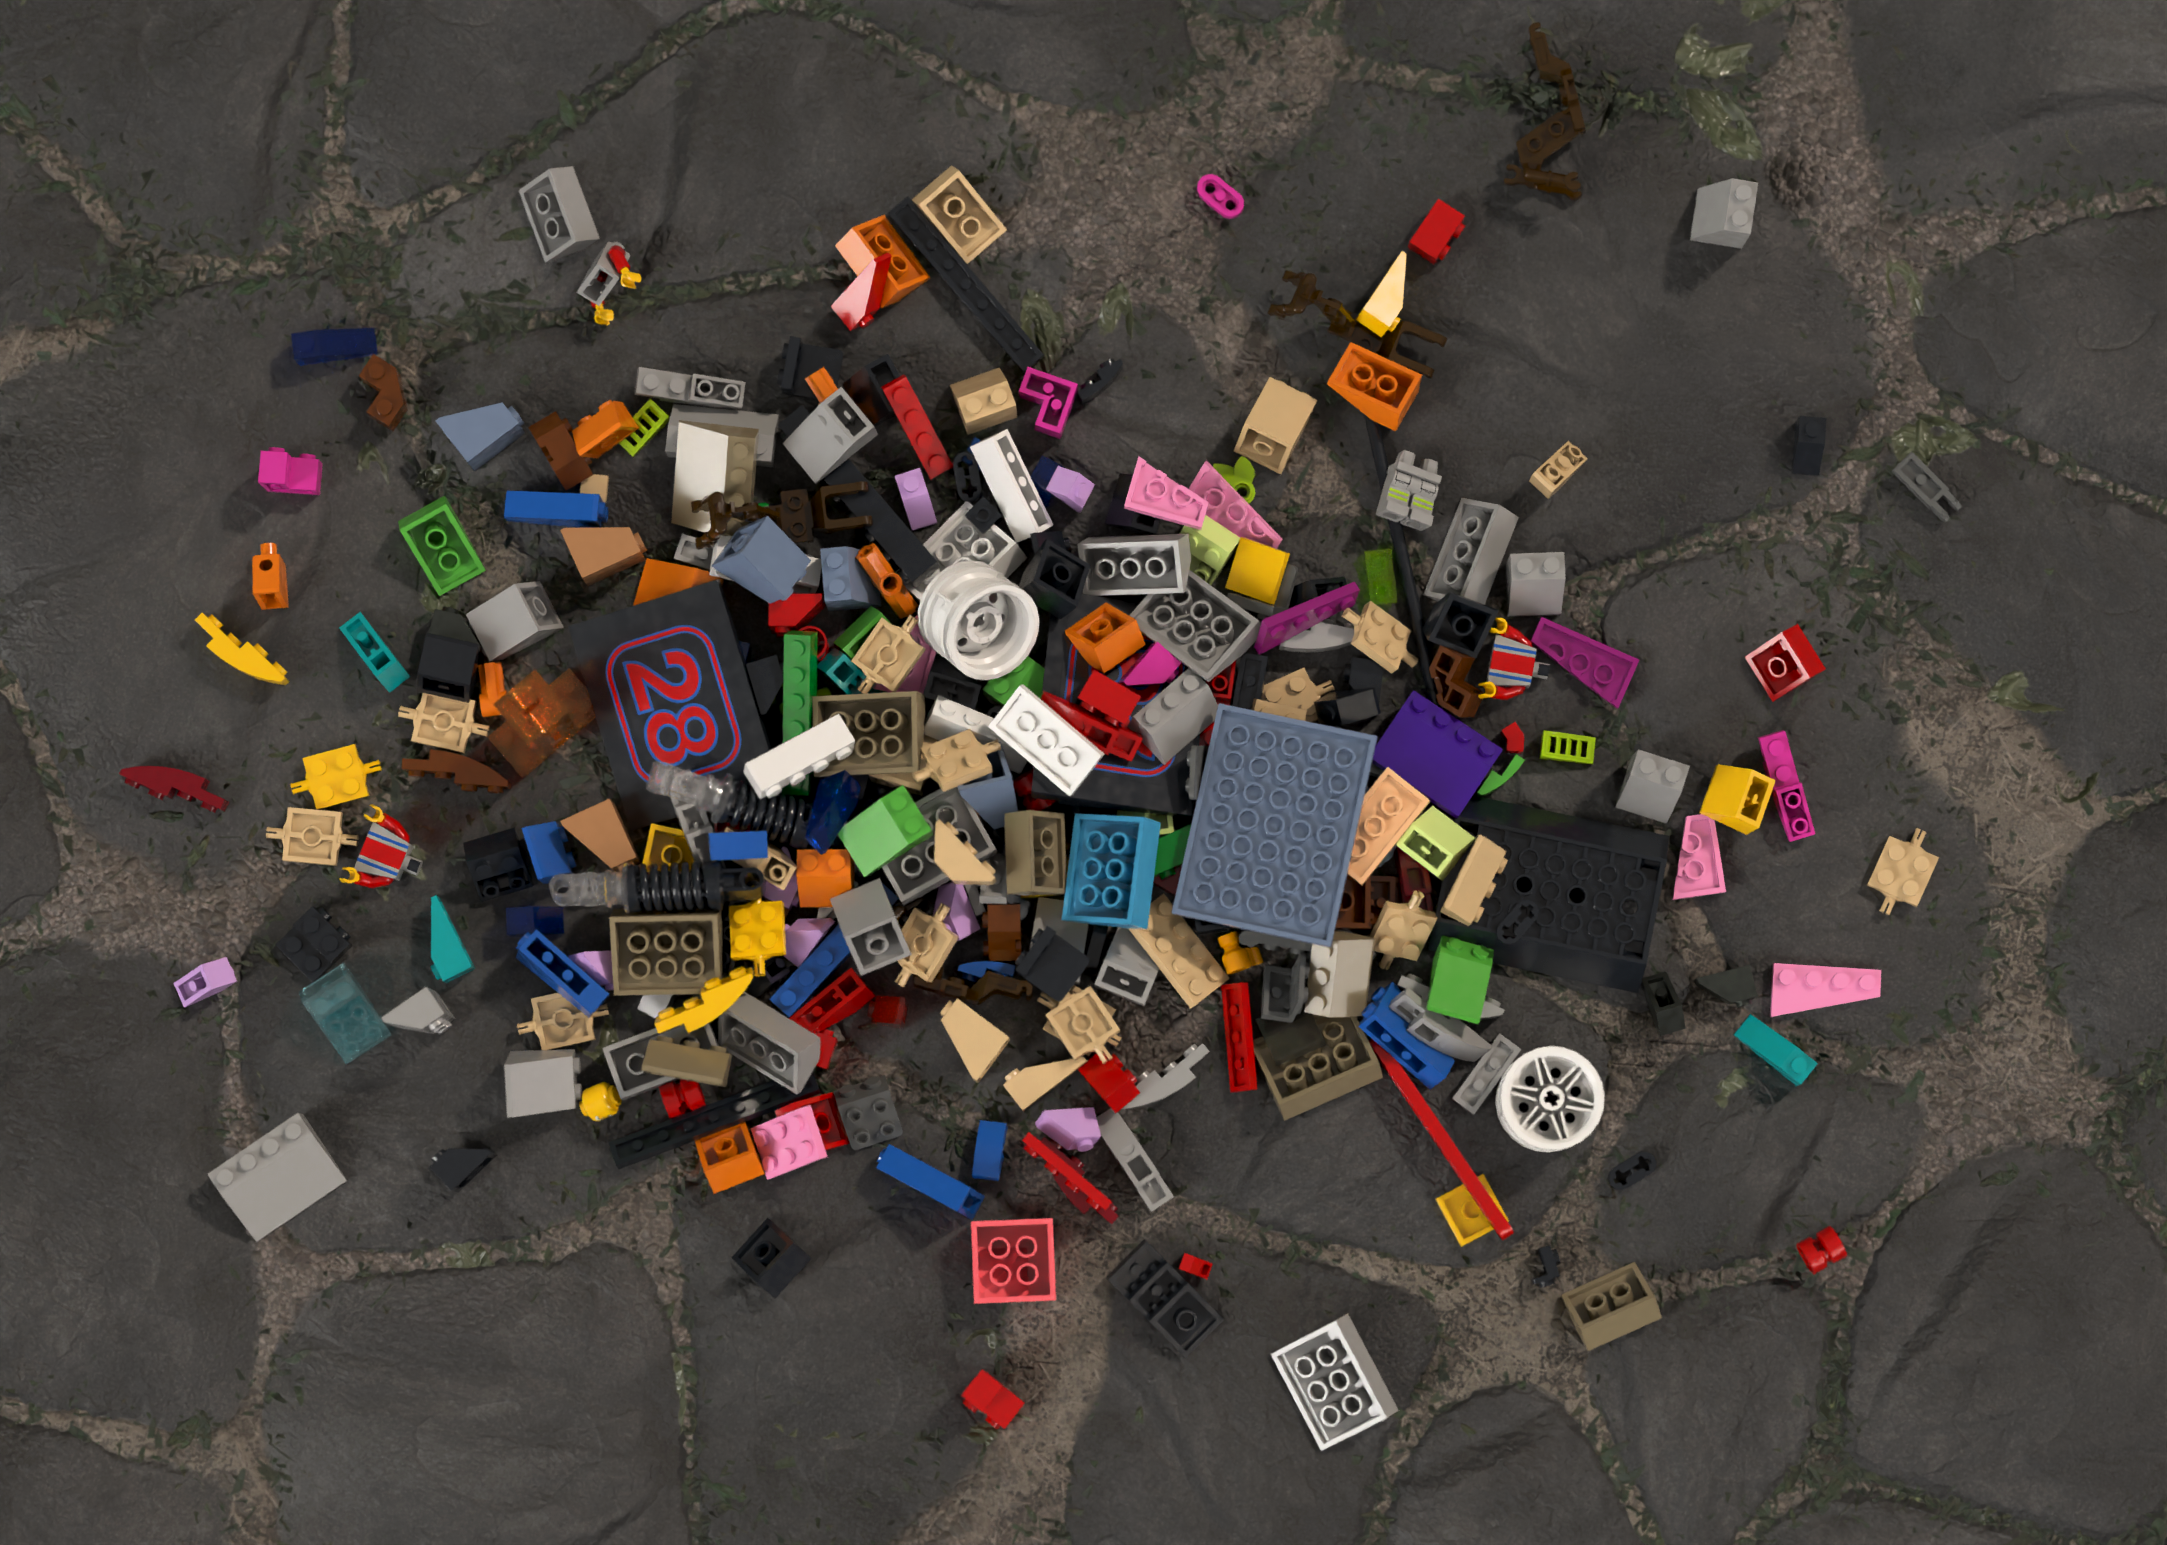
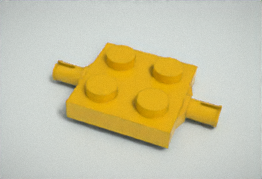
(336, 776)
(757, 932)

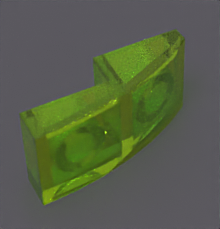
(1380, 576)

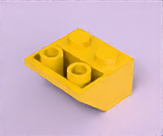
(1737, 797)

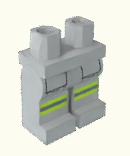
(1410, 492)

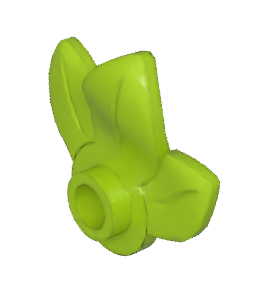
(1239, 477)

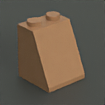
(603, 550)
(603, 834)

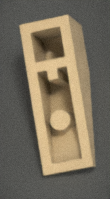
(1036, 1081)

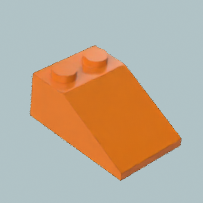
(1375, 385)
(665, 578)

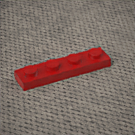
(917, 426)
(1239, 1037)
(1075, 1180)

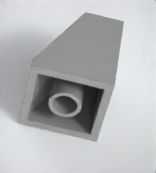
(1724, 213)
(1535, 583)
(514, 620)
(1652, 786)
(870, 927)
(541, 1081)

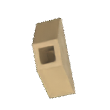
(1557, 469)
(958, 858)
(776, 868)

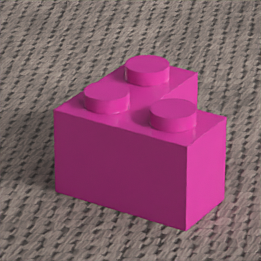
(1054, 395)
(289, 474)

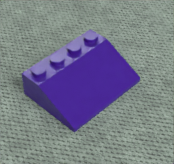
(1435, 754)

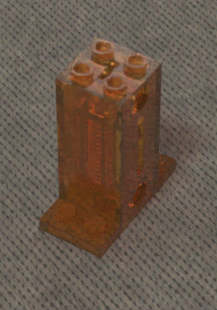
(540, 718)

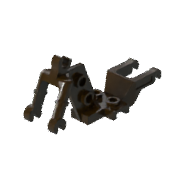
(1553, 132)
(1346, 327)
(794, 517)
(988, 985)

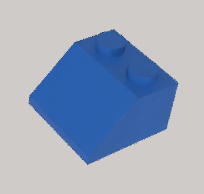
(549, 850)

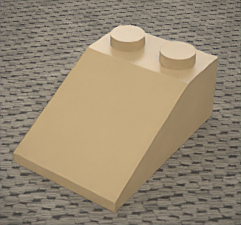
(959, 214)

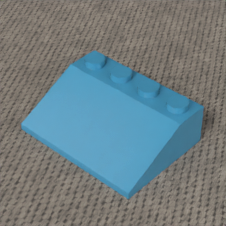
(1111, 870)

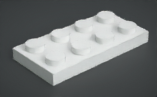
(1046, 740)

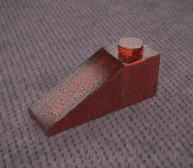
(889, 1011)

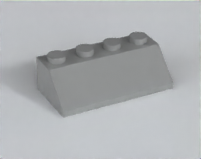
(765, 422)
(1472, 551)
(1136, 564)
(769, 1042)

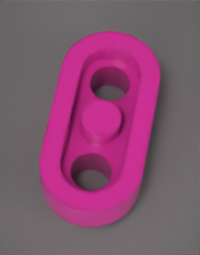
(1221, 196)

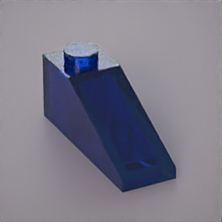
(333, 345)
(832, 807)

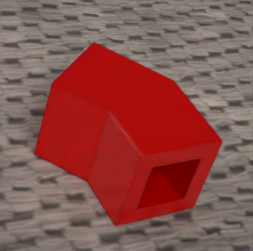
(1514, 738)
(1195, 1266)

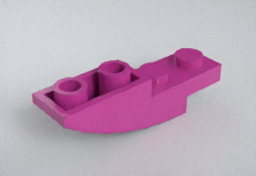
(1787, 790)

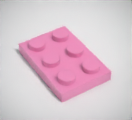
(789, 1142)

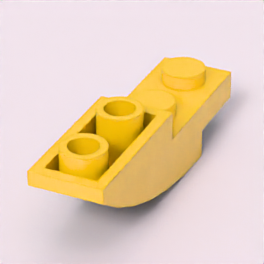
(246, 659)
(716, 999)

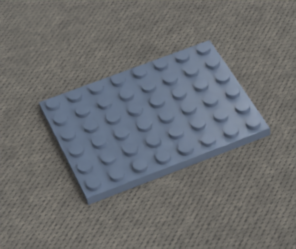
(1274, 825)

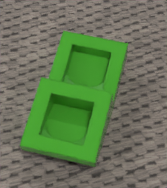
(1495, 781)

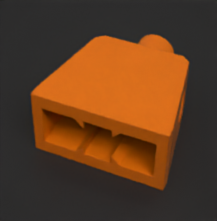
(269, 578)

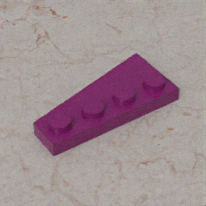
(1299, 618)
(1591, 662)

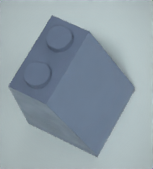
(482, 432)
(763, 560)
(846, 581)
(992, 793)

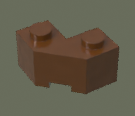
(390, 402)
(560, 450)
(1449, 672)
(1003, 933)

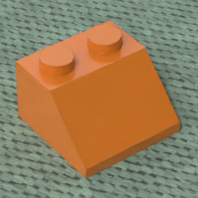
(603, 430)
(1106, 637)
(823, 876)
(729, 1157)

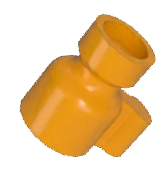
(1235, 957)

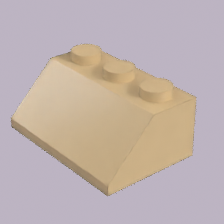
(1474, 881)

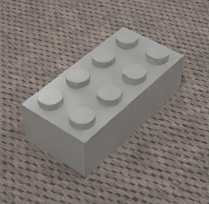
(627, 1057)

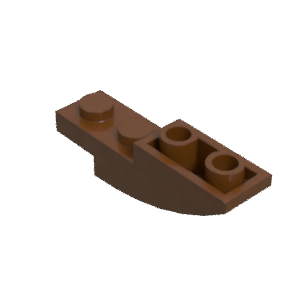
(467, 771)

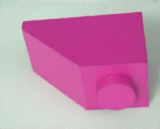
(1152, 668)

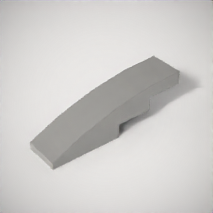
(695, 829)

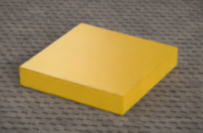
(1257, 570)
(1464, 1214)

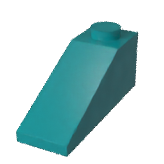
(374, 652)
(843, 672)
(446, 946)
(1775, 1050)

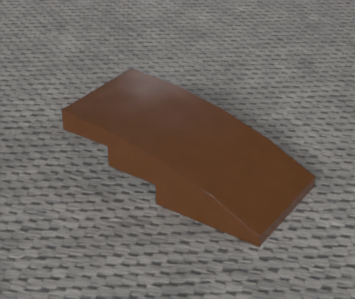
(1364, 902)

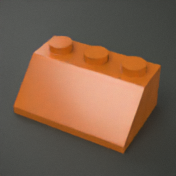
(875, 239)

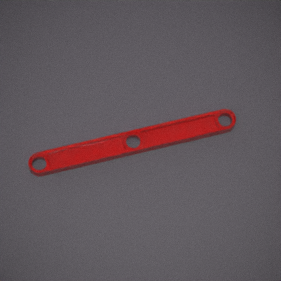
(1443, 1141)

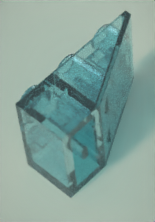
(344, 1013)

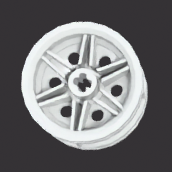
(978, 620)
(1525, 1126)

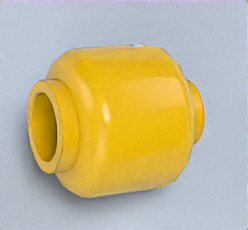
(600, 1101)

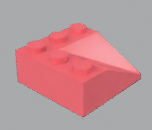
(1013, 1260)

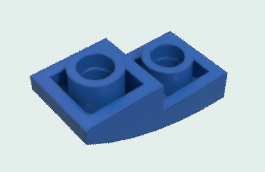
(738, 845)
(975, 970)
(989, 1150)

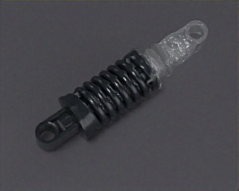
(737, 803)
(653, 889)

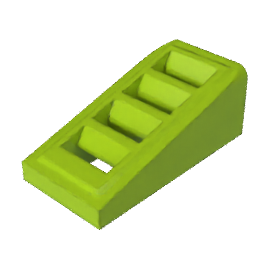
(648, 435)
(1545, 747)

